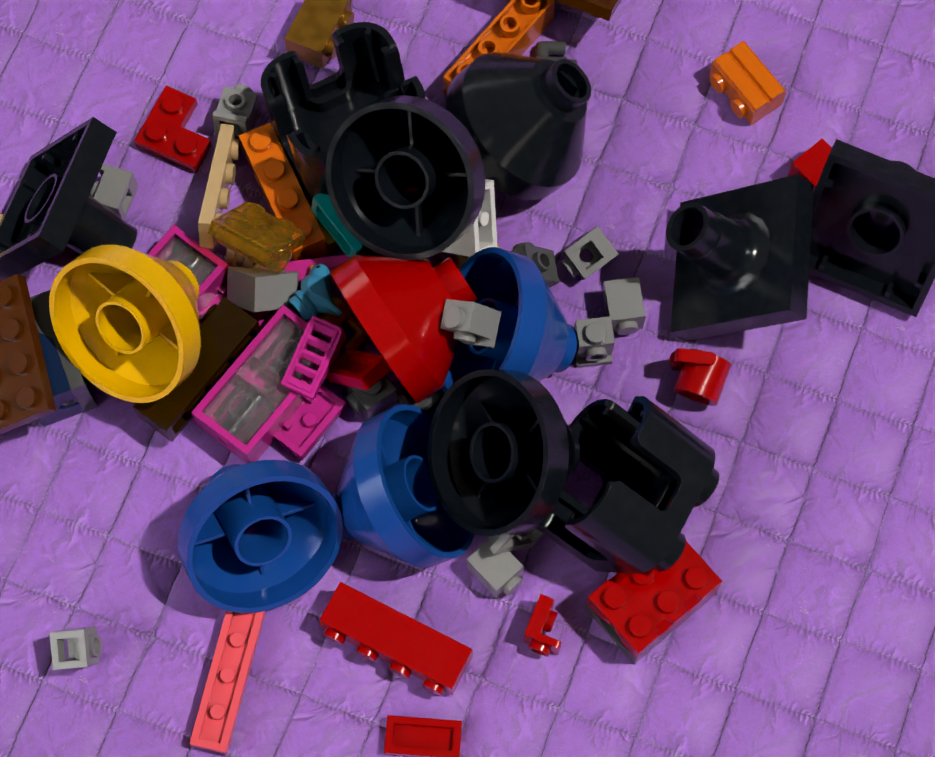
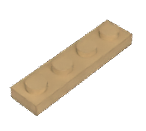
(221, 174)

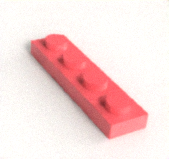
(227, 681)

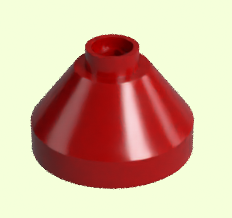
(403, 313)

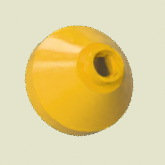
(127, 321)

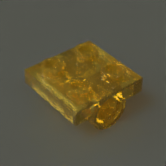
(258, 234)

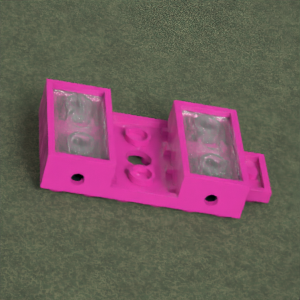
(248, 403)

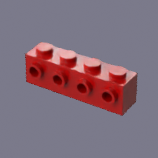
(395, 639)

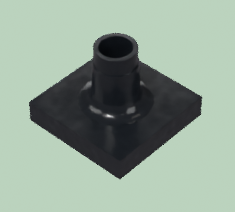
(54, 203)
(874, 228)
(741, 258)

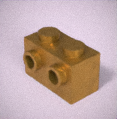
(313, 29)

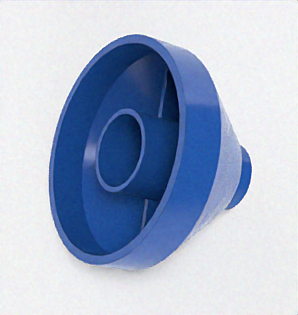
(531, 326)
(390, 495)
(259, 535)

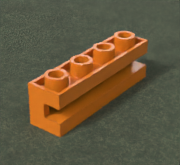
(509, 33)

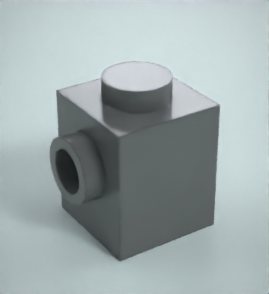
(373, 401)

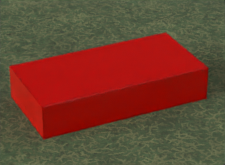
(358, 369)
(422, 737)

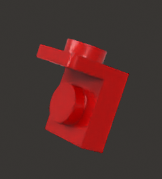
(542, 620)

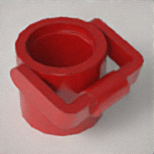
(700, 375)

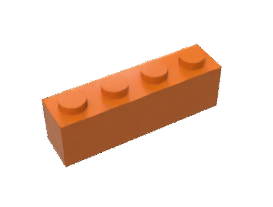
(282, 188)

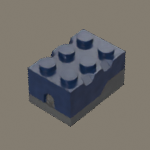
(69, 387)

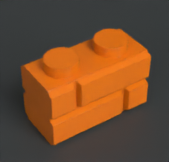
(746, 83)

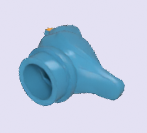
(315, 295)

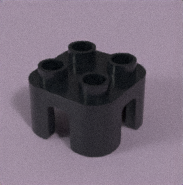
(310, 114)
(650, 484)

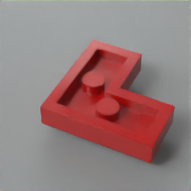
(166, 134)

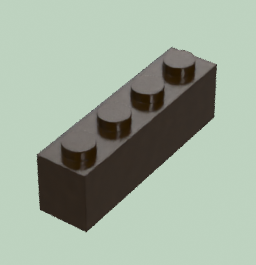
(223, 338)

